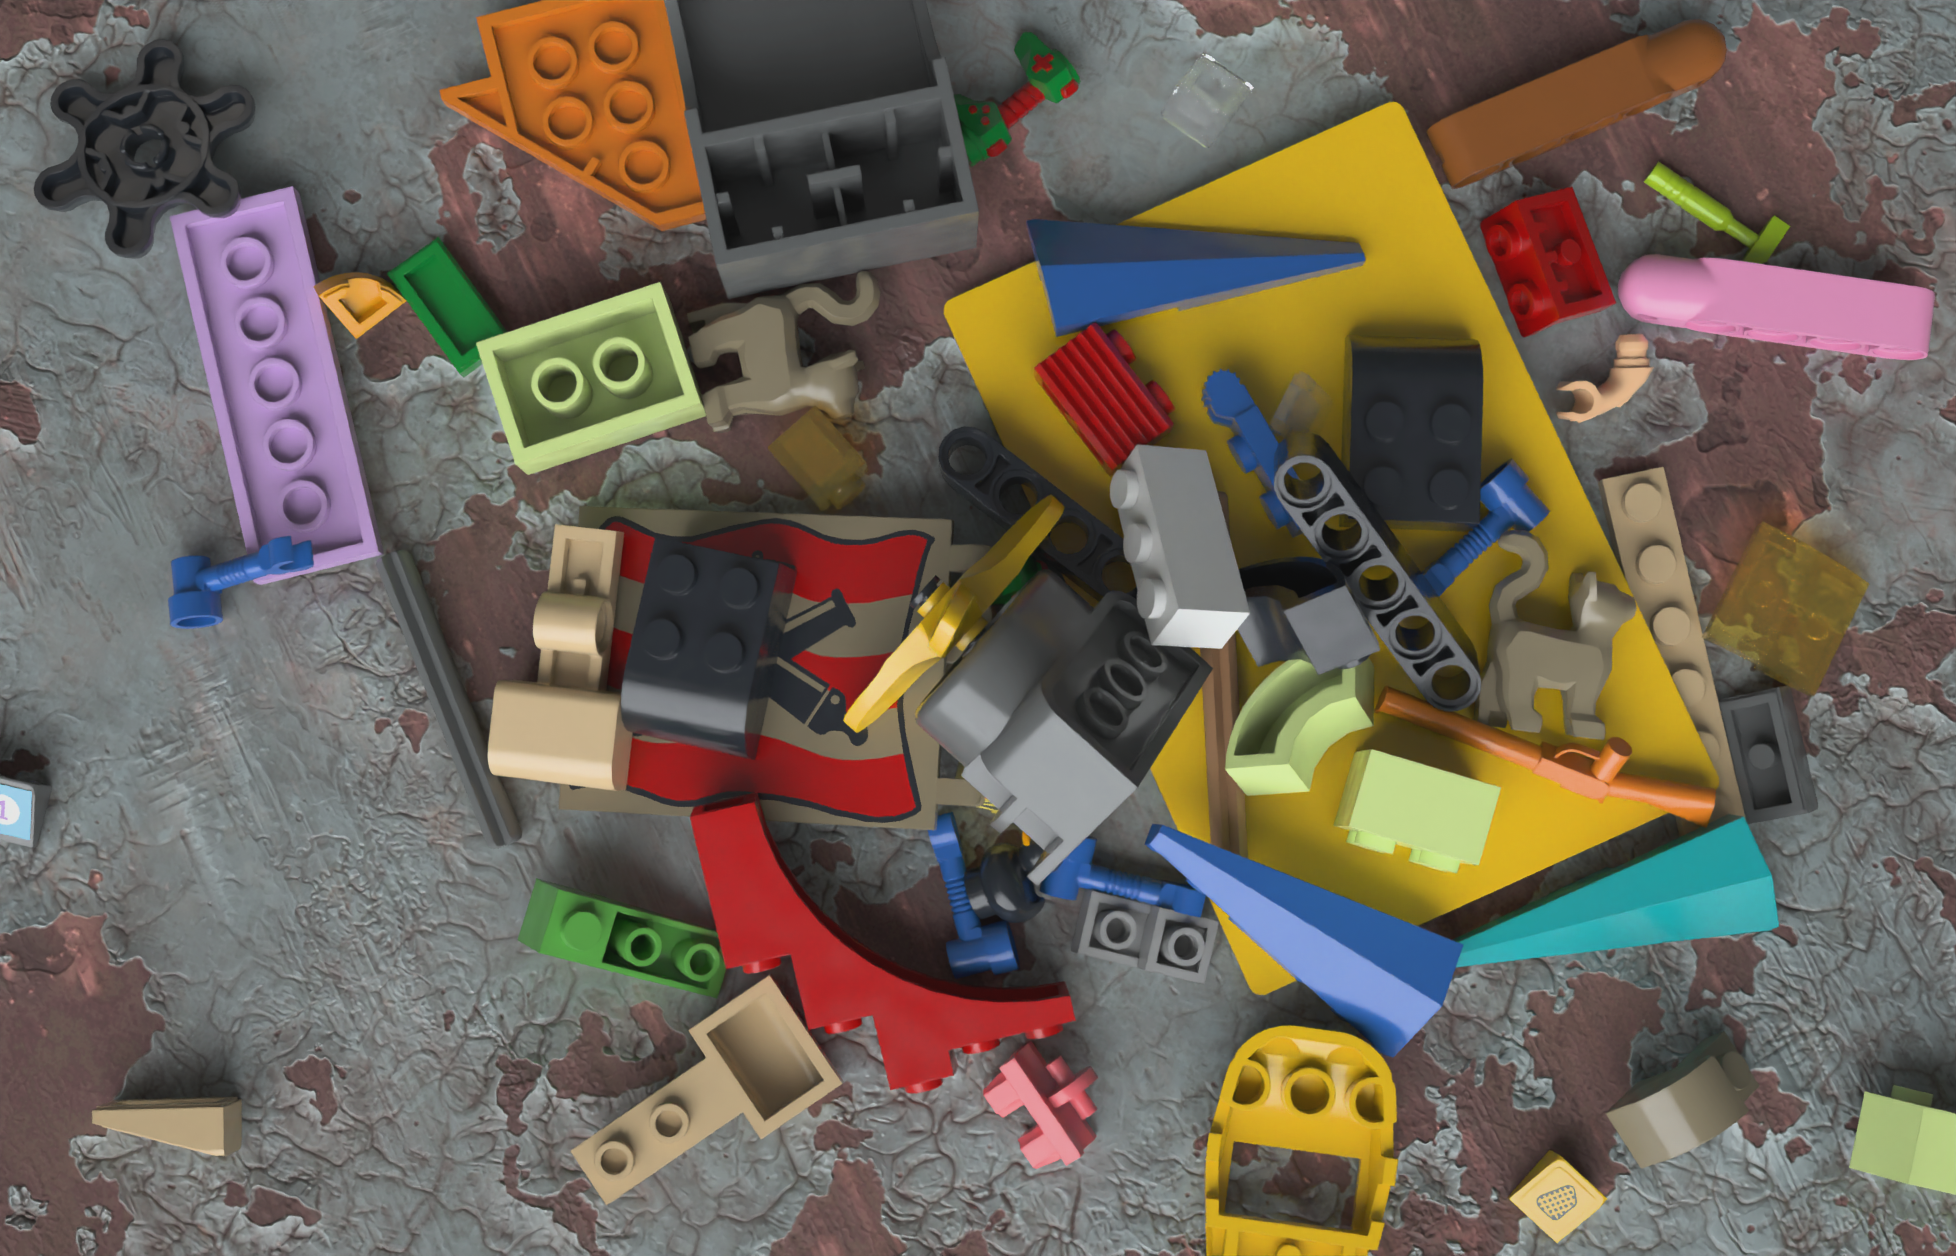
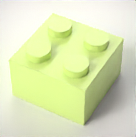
(1418, 808)

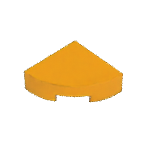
(359, 299)

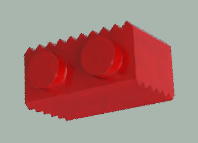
(1104, 396)

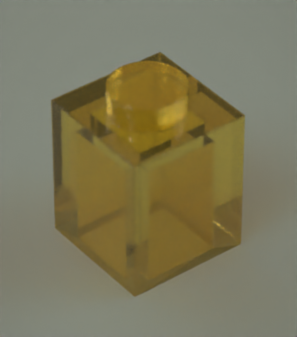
(820, 461)

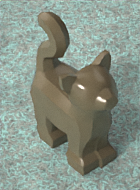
(770, 353)
(1536, 656)

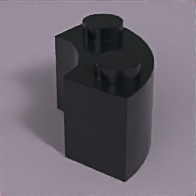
(1304, 613)

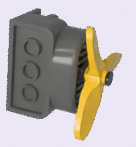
(1049, 701)

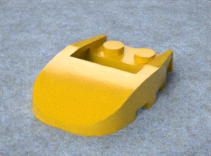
(1308, 1095)

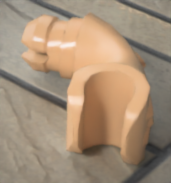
(1627, 376)

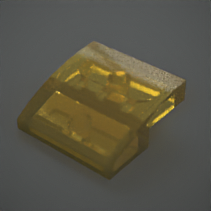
(1786, 608)

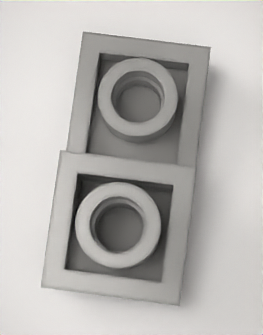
(1144, 936)

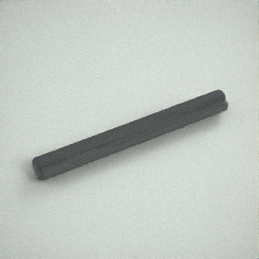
(448, 698)

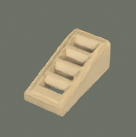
(197, 1124)

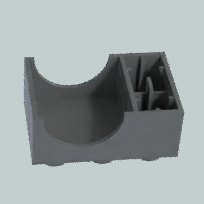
(821, 137)

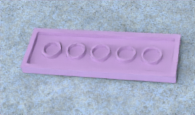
(276, 380)

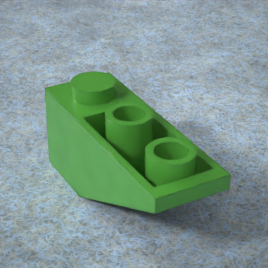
(622, 939)

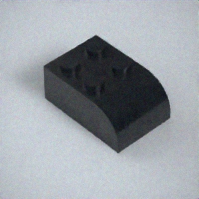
(1414, 429)
(705, 647)

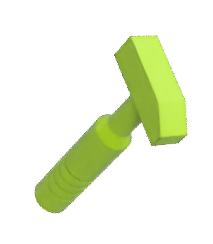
(1717, 215)

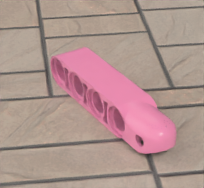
(1780, 305)

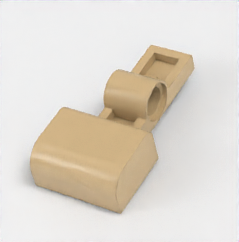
(567, 721)
(754, 1064)

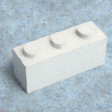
(1178, 547)

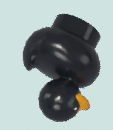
(1002, 882)

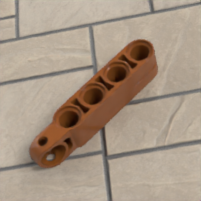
(1576, 101)

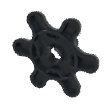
(115, 127)

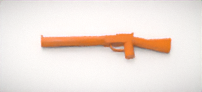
(1559, 764)

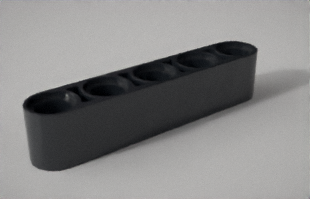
(1005, 469)
(1371, 544)

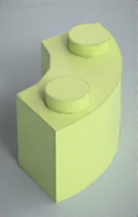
(1294, 722)
(1906, 1140)

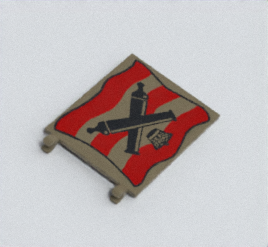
(838, 633)

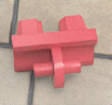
(1053, 1099)

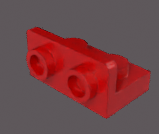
(1546, 261)

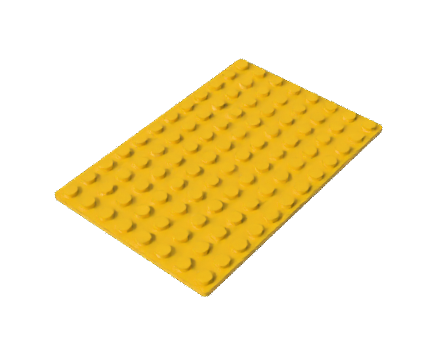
(1418, 280)

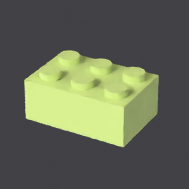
(591, 379)

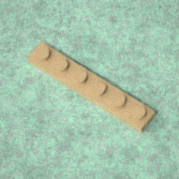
(1655, 568)

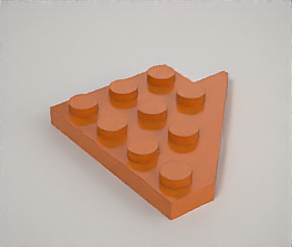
(593, 98)

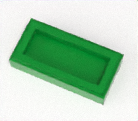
(447, 304)

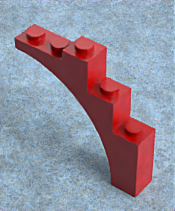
(917, 1017)

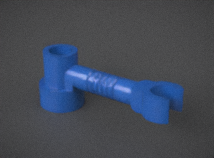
(1509, 505)
(199, 584)
(1080, 872)
(979, 945)

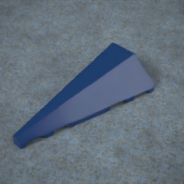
(1135, 271)
(1360, 961)

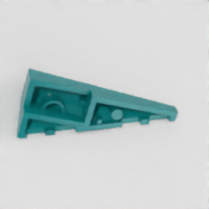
(1684, 890)

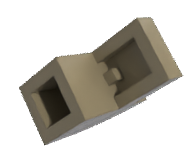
(1686, 1104)

